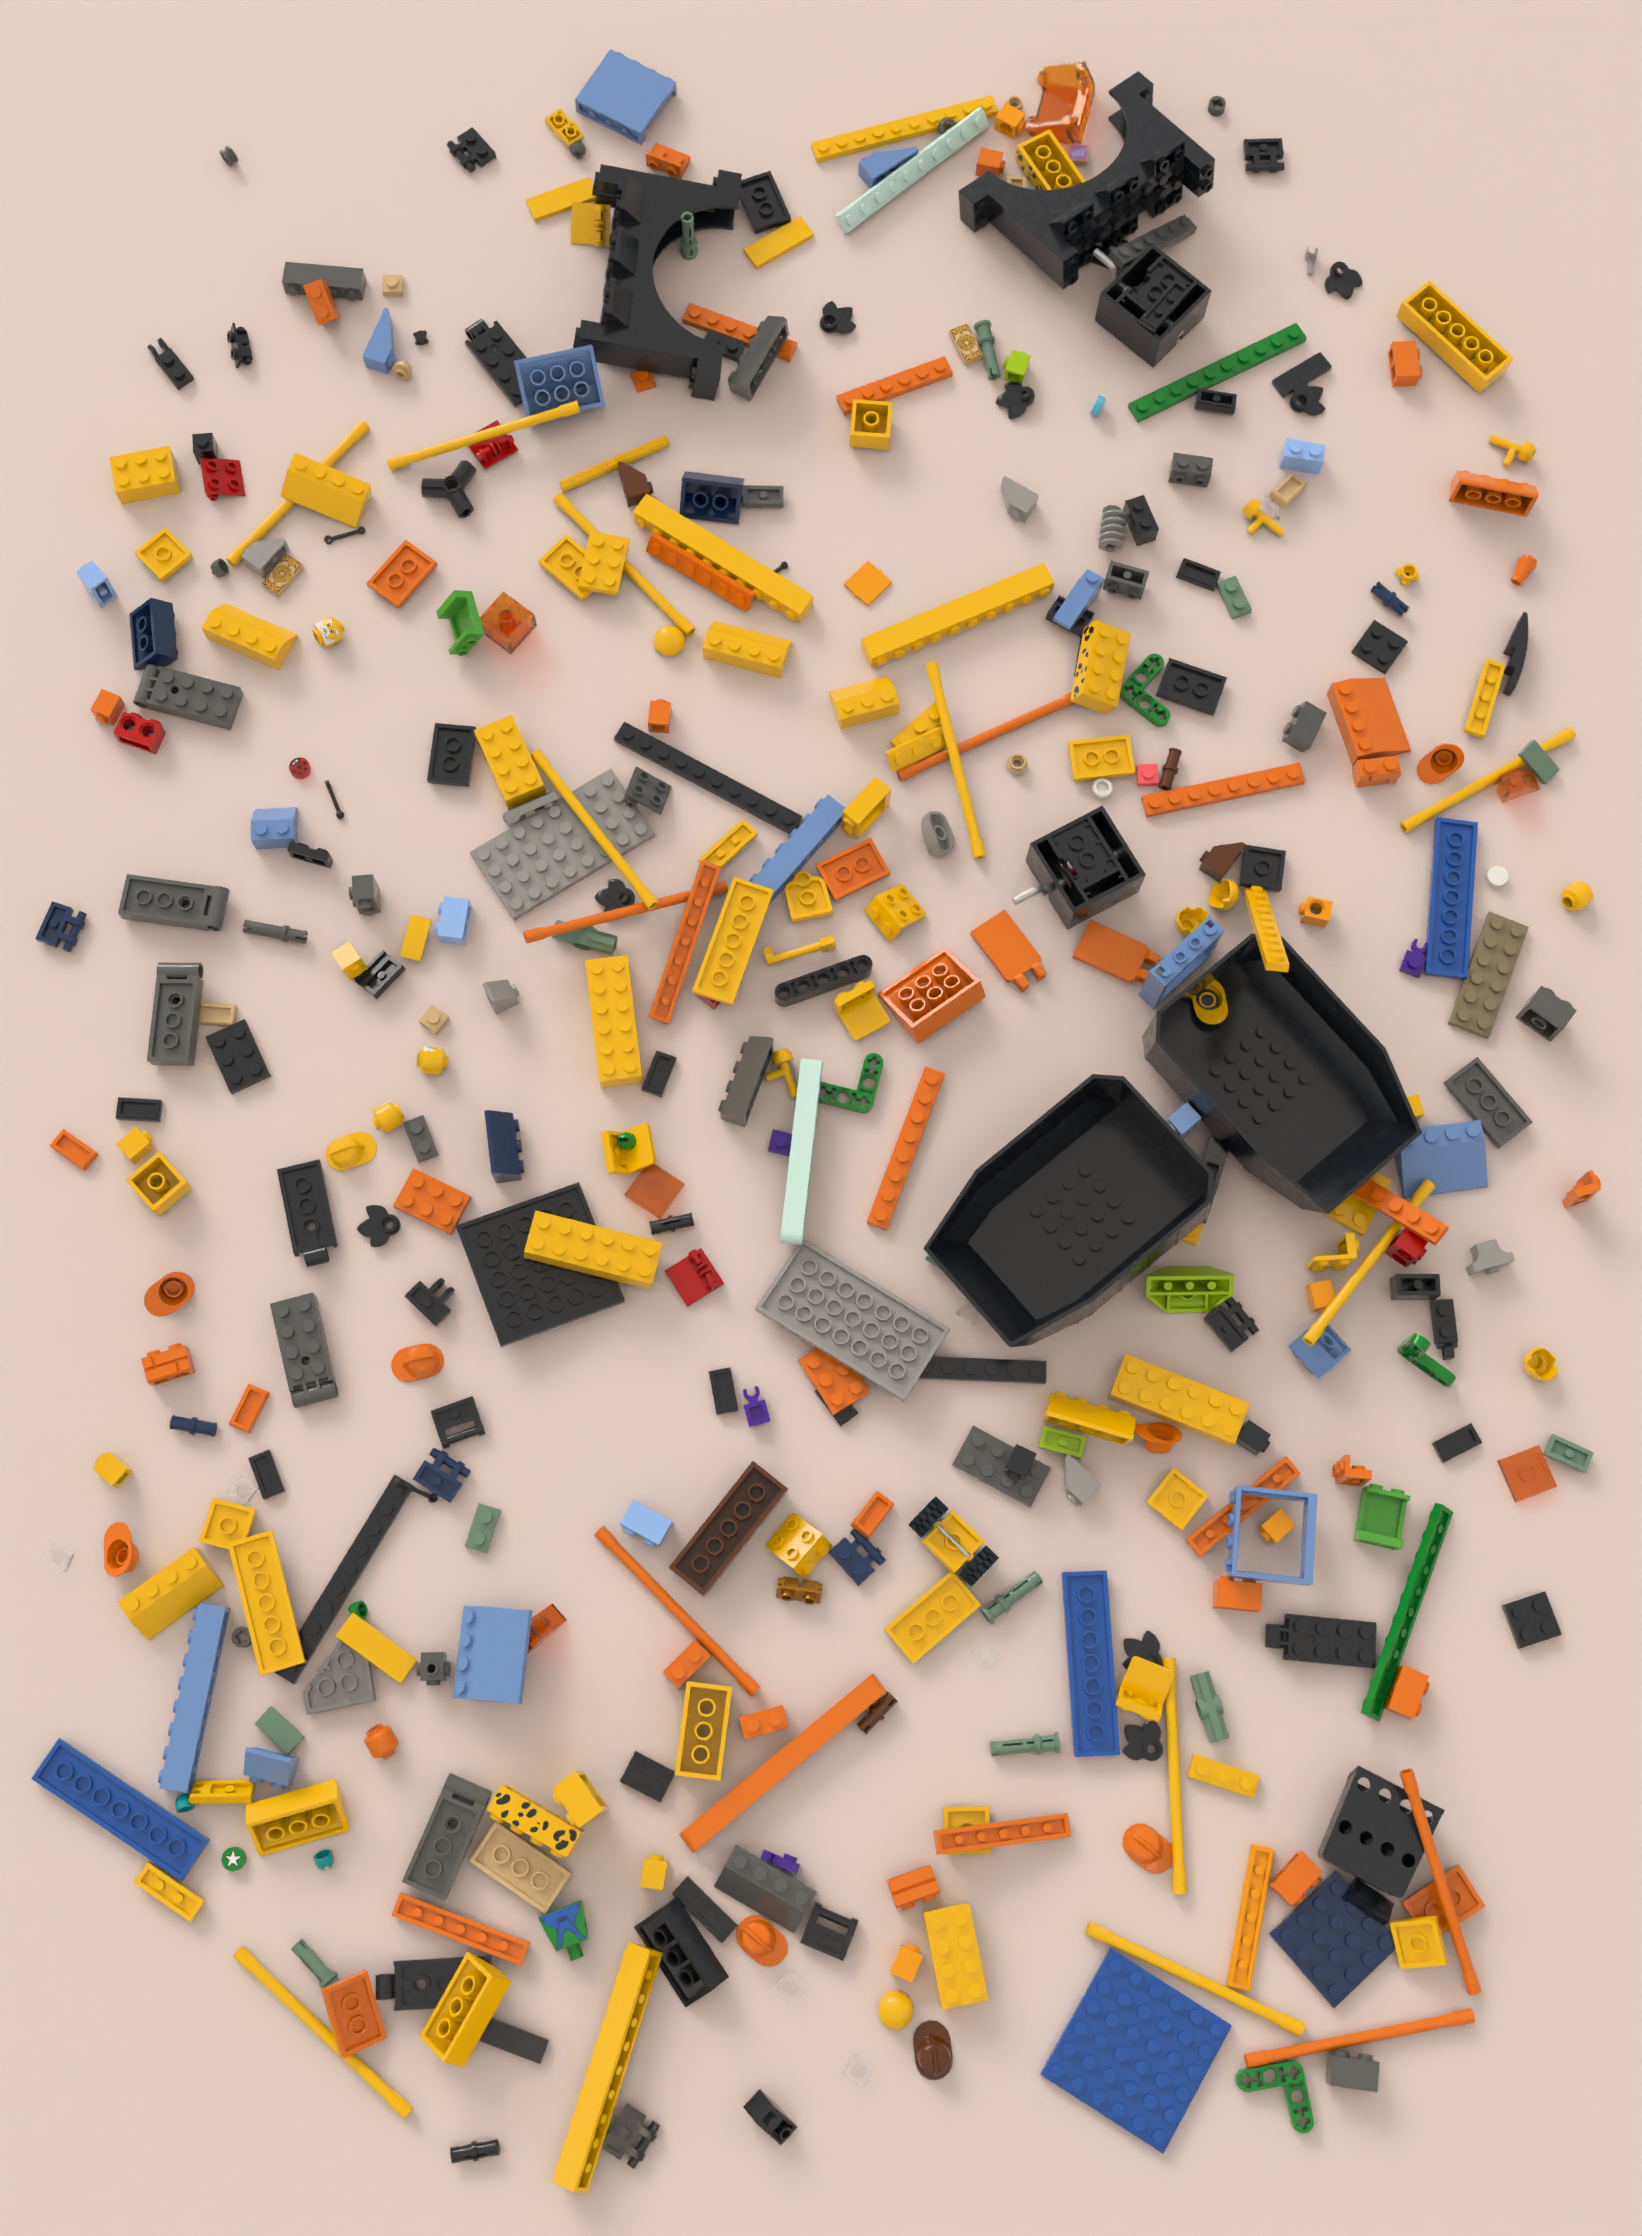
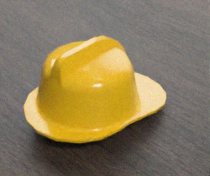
(1212, 1016)
(350, 1151)

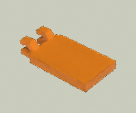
(1008, 950)
(1114, 953)

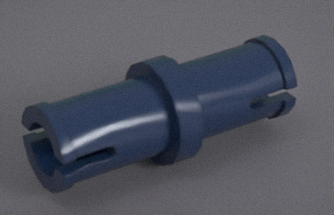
(1389, 599)
(193, 1425)

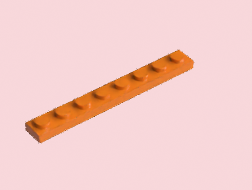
(1222, 790)
(684, 942)
(905, 1148)

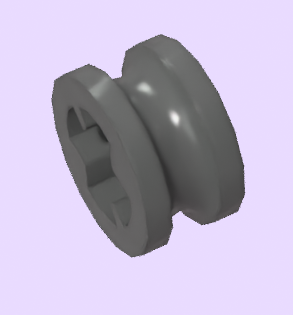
(1216, 100)
(944, 121)
(228, 156)
(236, 1641)

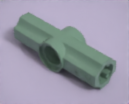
(588, 939)
(1209, 1707)

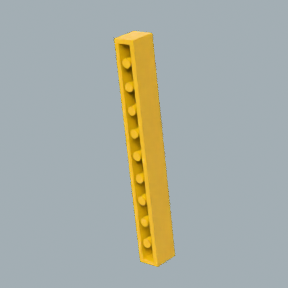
(769, 586)
(957, 615)
(607, 2068)

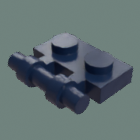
(55, 923)
(438, 1481)
(852, 1561)

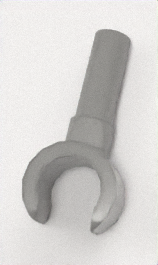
(1310, 257)

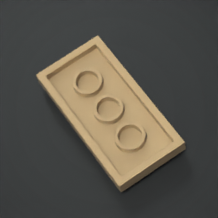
(520, 1867)

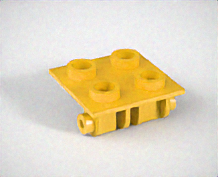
(590, 224)

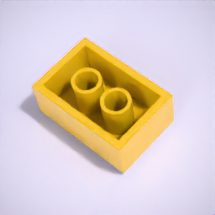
(145, 475)

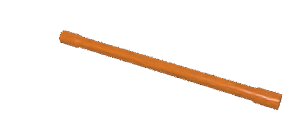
(914, 768)
(543, 932)
(682, 1616)
(1412, 1790)
(1265, 2057)

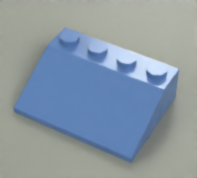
(559, 379)
(1447, 1156)
(492, 1654)

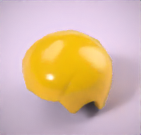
(669, 640)
(1223, 895)
(1190, 919)
(1540, 1364)
(895, 2009)

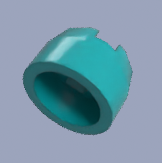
(182, 1803)
(323, 1859)

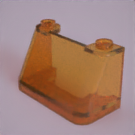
(1064, 101)

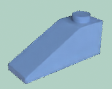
(881, 164)
(380, 349)
(1079, 599)

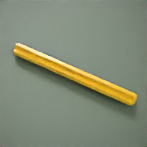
(611, 464)

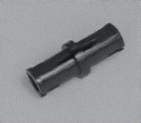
(671, 1223)
(474, 2151)

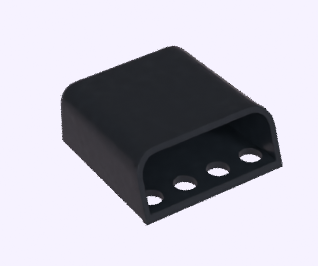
(1375, 1834)

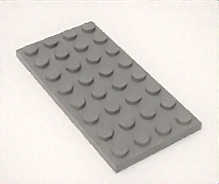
(555, 847)
(852, 1320)

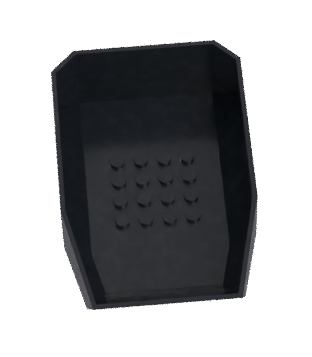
(1284, 1078)
(1005, 1228)

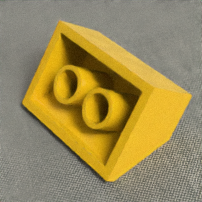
(864, 702)

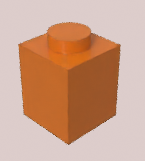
(990, 161)
(107, 707)
(659, 716)

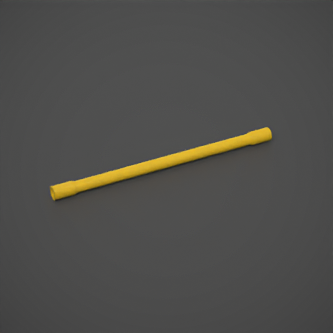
(353, 436)
(406, 459)
(679, 620)
(1417, 819)
(975, 839)
(642, 891)
(1319, 1326)
(1178, 1873)
(252, 1965)
(1283, 2020)

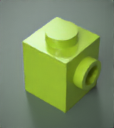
(1016, 366)

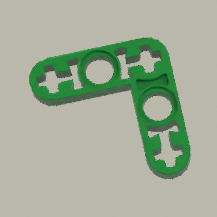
(1138, 689)
(860, 1093)
(1414, 1351)
(1289, 2085)

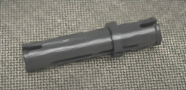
(284, 933)

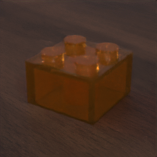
(507, 622)

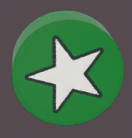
(233, 1858)

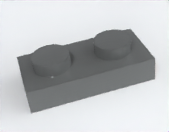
(763, 496)
(420, 1139)

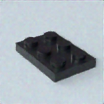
(763, 202)
(1191, 686)
(451, 754)
(238, 1056)

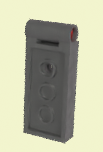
(196, 699)
(164, 903)
(172, 1025)
(303, 1338)
(444, 1847)

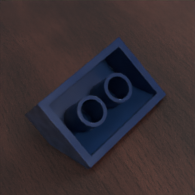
(711, 497)
(153, 634)
(504, 1146)

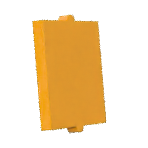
(867, 583)

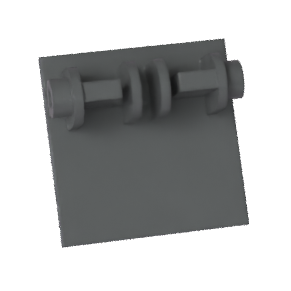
(647, 791)

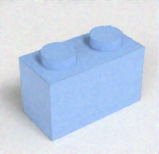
(1302, 456)
(96, 583)
(453, 920)
(1184, 1120)
(646, 1524)

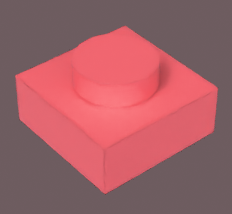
(1147, 774)

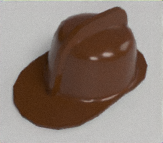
(932, 2050)

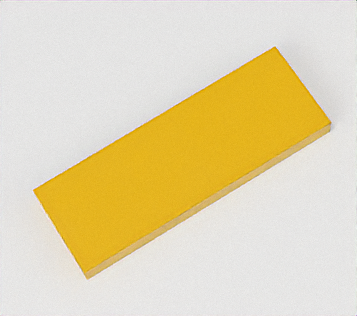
(560, 199)
(778, 242)
(376, 1648)

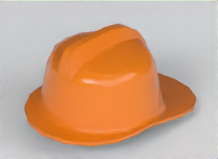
(1440, 763)
(169, 1294)
(417, 1362)
(1158, 1436)
(119, 1551)
(1148, 1848)
(761, 1941)

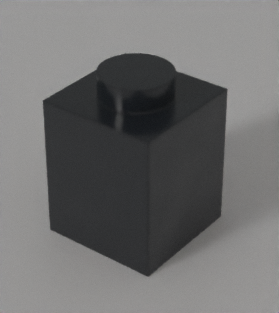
(204, 446)
(1253, 1438)
(1019, 1463)

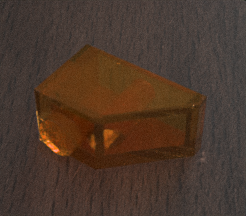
(1516, 784)
(544, 1625)

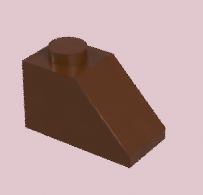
(634, 484)
(1220, 859)

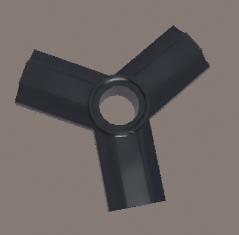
(459, 479)

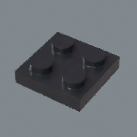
(1379, 647)
(1262, 868)
(1531, 1620)

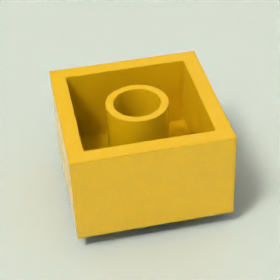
(870, 424)
(158, 1184)

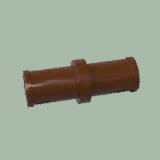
(1170, 769)
(877, 1713)

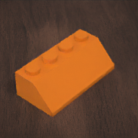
(1493, 493)

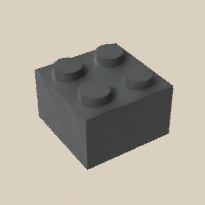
(1546, 1013)

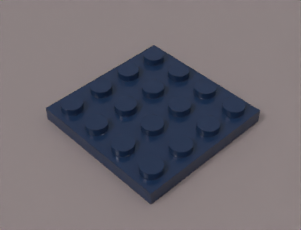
(1333, 1940)

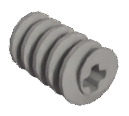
(1112, 528)

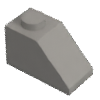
(1018, 499)
(264, 555)
(501, 995)
(1078, 1482)

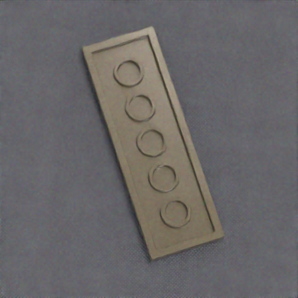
(1488, 975)

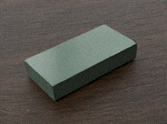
(1538, 761)
(279, 1730)

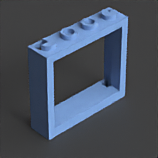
(1181, 962)
(1307, 1542)

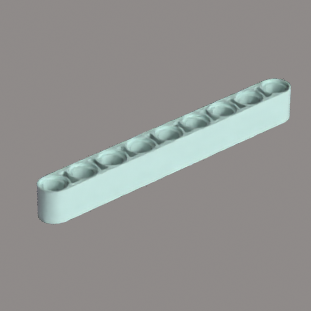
(801, 1151)

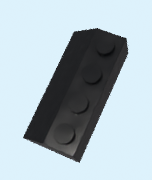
(686, 1954)

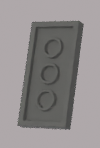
(1488, 1102)
(986, 1459)

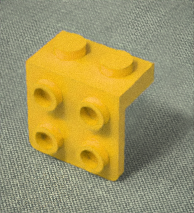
(894, 911)
(861, 1010)
(628, 1161)
(1347, 1254)
(799, 1545)
(1144, 1688)

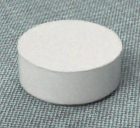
(1102, 788)
(1497, 876)

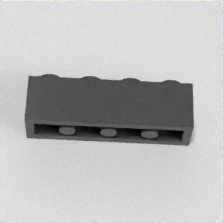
(342, 281)

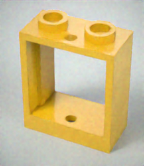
(865, 808)

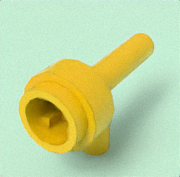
(1525, 452)
(1251, 509)
(782, 1058)

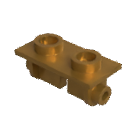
(789, 1590)

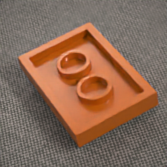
(402, 574)
(852, 869)
(432, 1201)
(833, 1381)
(1426, 1901)
(353, 2013)

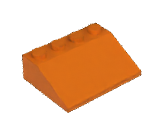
(1367, 718)
(932, 995)

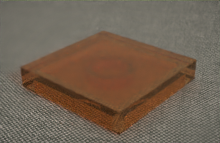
(654, 1190)
(1527, 1473)

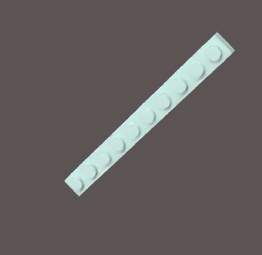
(912, 170)

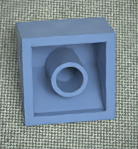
(274, 827)
(1323, 1354)
(270, 1766)

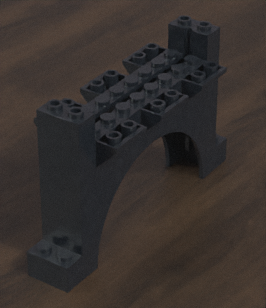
(1064, 224)
(633, 322)

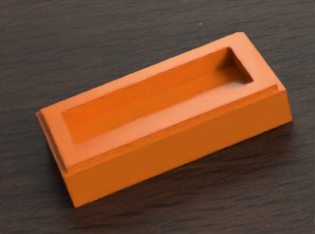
(74, 1150)
(249, 1408)
(872, 1514)

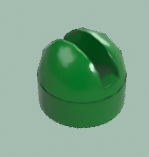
(626, 1145)
(358, 1608)

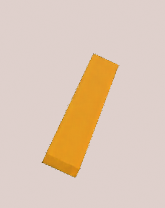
(1250, 1917)

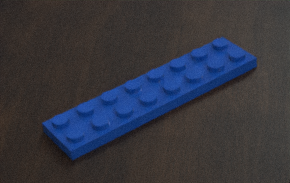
(1451, 898)
(1090, 1664)
(121, 1809)

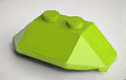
(1188, 1288)

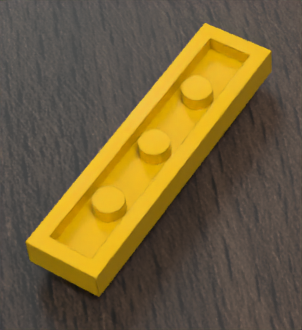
(1484, 698)

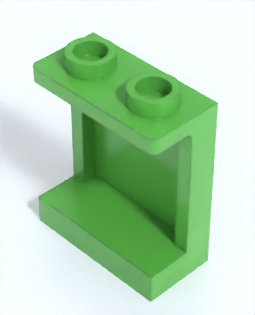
(464, 621)
(1381, 1517)

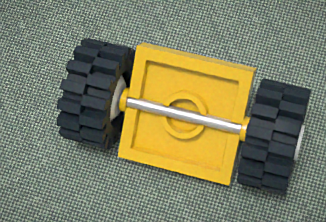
(953, 1541)

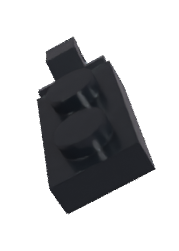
(1444, 1327)

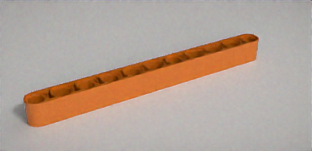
(782, 1763)

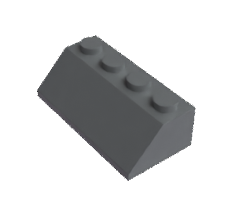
(759, 356)
(747, 1080)
(765, 1889)

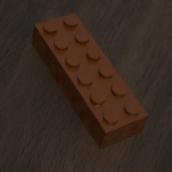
(728, 1529)

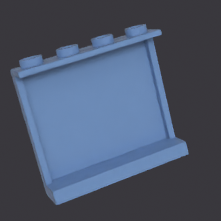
(624, 96)

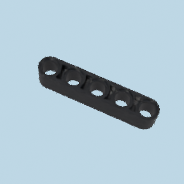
(830, 973)

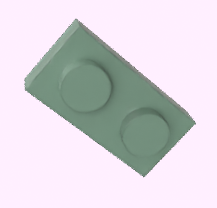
(1234, 597)
(1568, 1453)
(482, 1528)

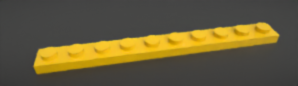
(898, 130)
(1266, 929)

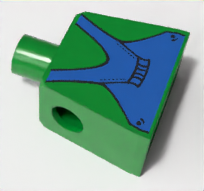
(566, 1928)

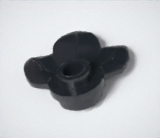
(1344, 282)
(838, 317)
(1308, 397)
(1013, 399)
(612, 896)
(376, 1225)
(1145, 1649)
(1140, 1738)

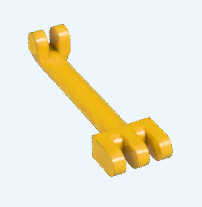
(825, 944)

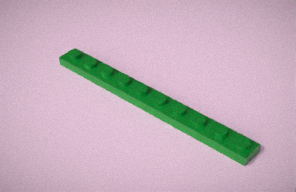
(1217, 372)
(1406, 1612)

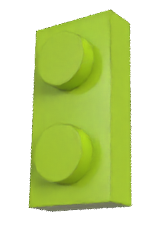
(1062, 1442)

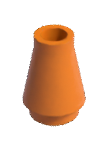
(1524, 567)

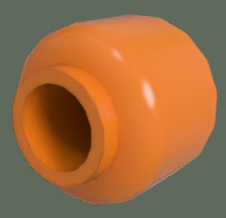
(381, 1741)

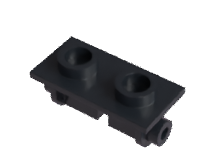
(238, 338)

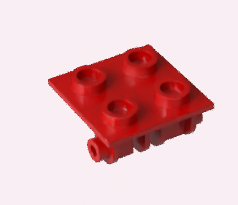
(495, 449)
(221, 477)
(694, 1277)

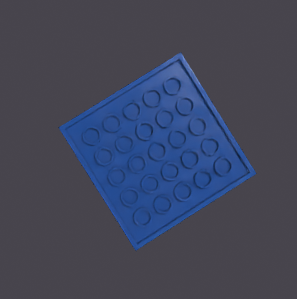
(1136, 2050)

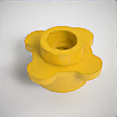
(1411, 570)

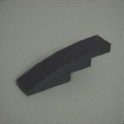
(1516, 649)
(1215, 1159)

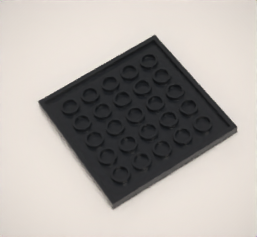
(527, 1294)

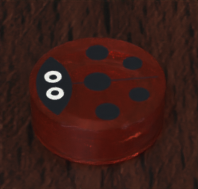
(299, 768)

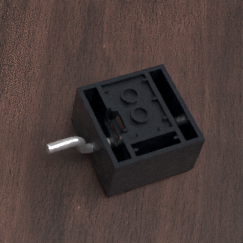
(1134, 293)
(1100, 873)

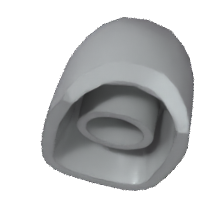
(937, 834)

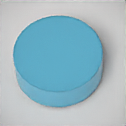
(1098, 405)

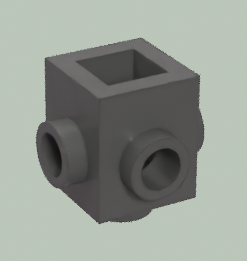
(424, 1667)

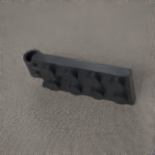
(497, 364)
(307, 1203)
(1334, 1640)
(403, 1984)

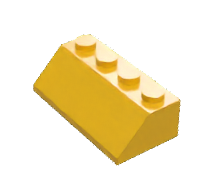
(326, 490)
(249, 635)
(746, 649)
(1089, 1419)
(171, 1593)
(297, 1817)
(465, 2010)

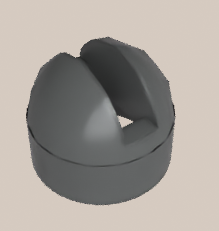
(577, 149)
(219, 567)

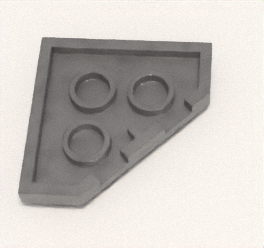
(340, 1682)

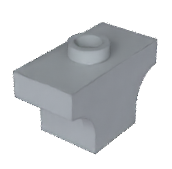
(1488, 1258)

